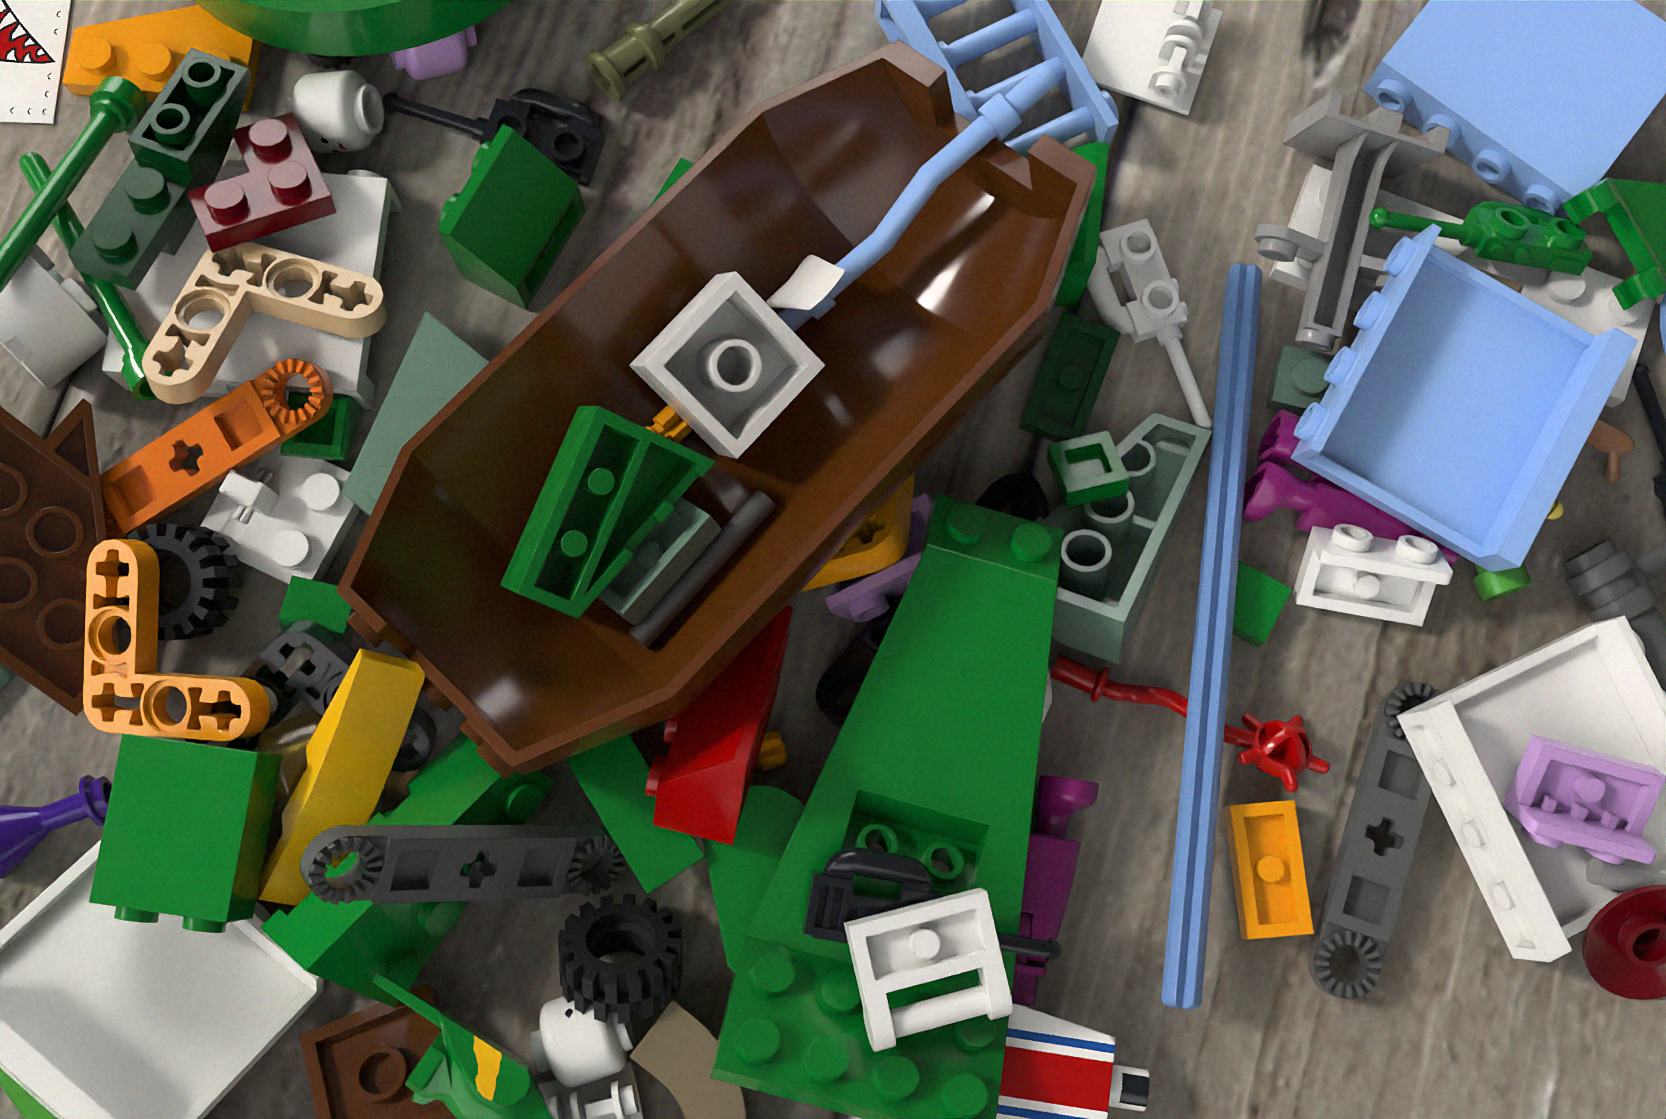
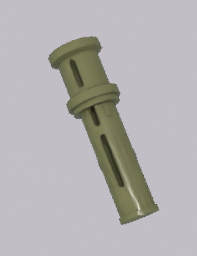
(647, 44)

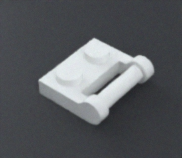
(923, 946)

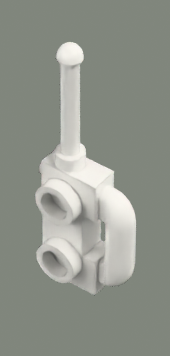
(1153, 298)

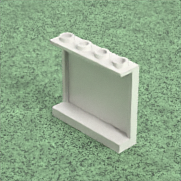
(345, 239)
(1469, 741)
(137, 1013)

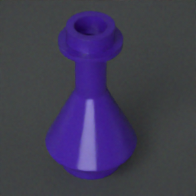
(27, 826)

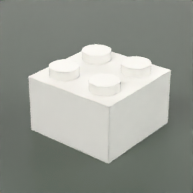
(727, 364)

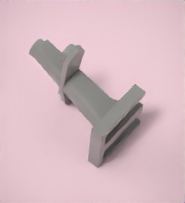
(1361, 156)

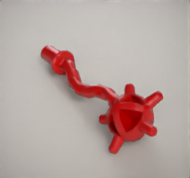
(1272, 746)

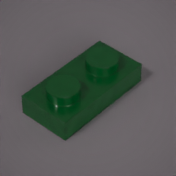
(1069, 379)

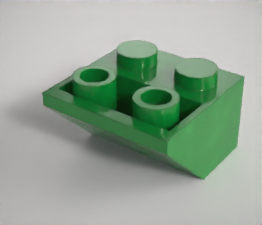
(510, 218)

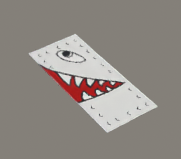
(31, 58)

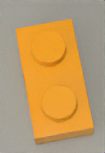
(1268, 870)

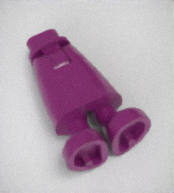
(1316, 501)
(1048, 874)

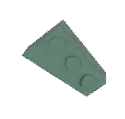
(427, 379)

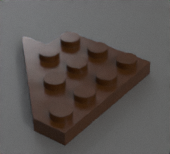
(46, 536)

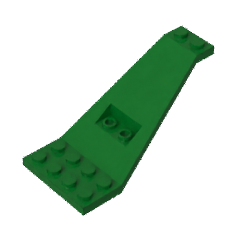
(930, 770)

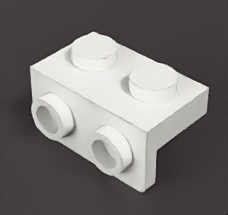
(1370, 575)

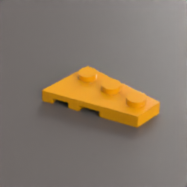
(151, 48)

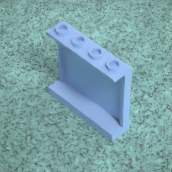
(1529, 87)
(1459, 404)

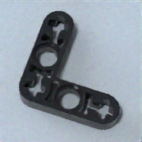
(316, 684)

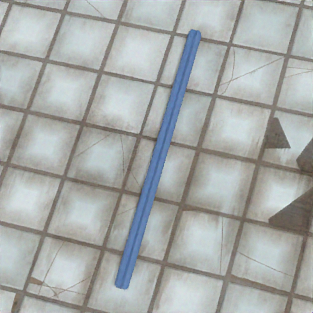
(1212, 644)

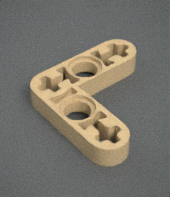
(237, 298)

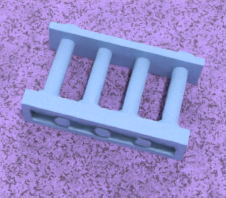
(1091, 109)

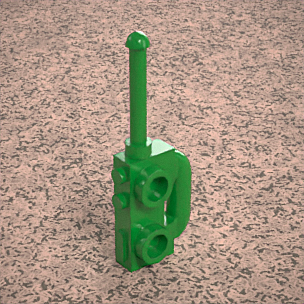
(1506, 235)

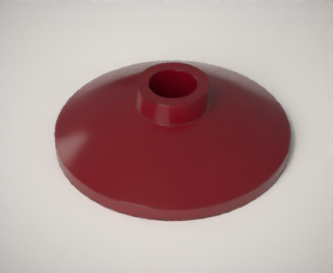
(1628, 944)

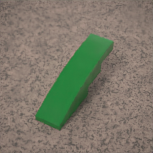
(616, 783)

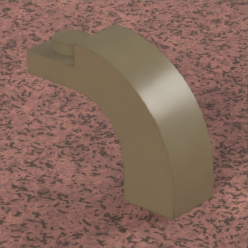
(681, 1056)

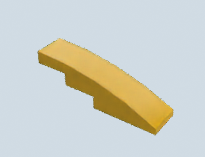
(345, 764)

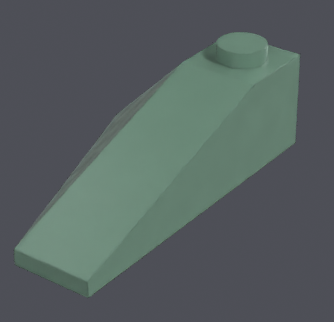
(1120, 541)

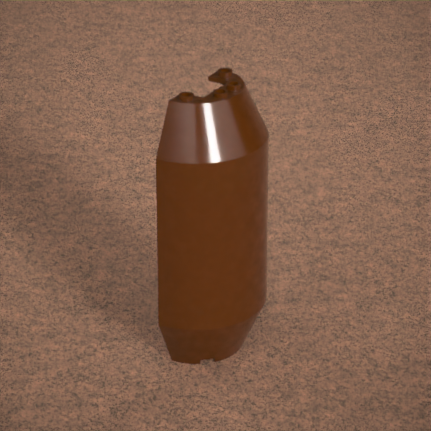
(902, 370)

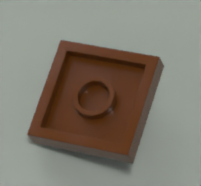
(364, 1060)

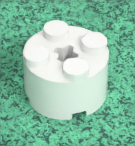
(49, 321)

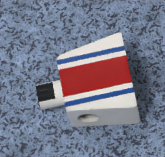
(1063, 1071)

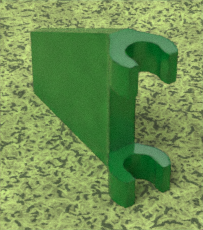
(1639, 222)

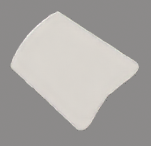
(807, 285)

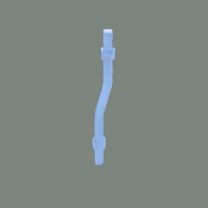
(997, 118)

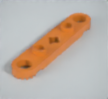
(231, 435)

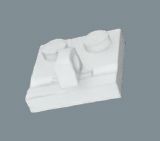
(283, 515)

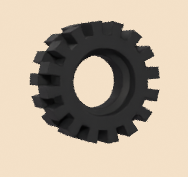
(208, 578)
(623, 985)

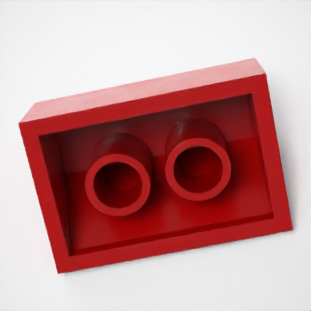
(719, 741)

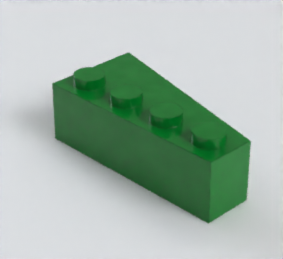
(396, 939)

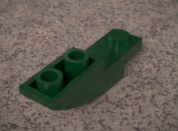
(175, 151)

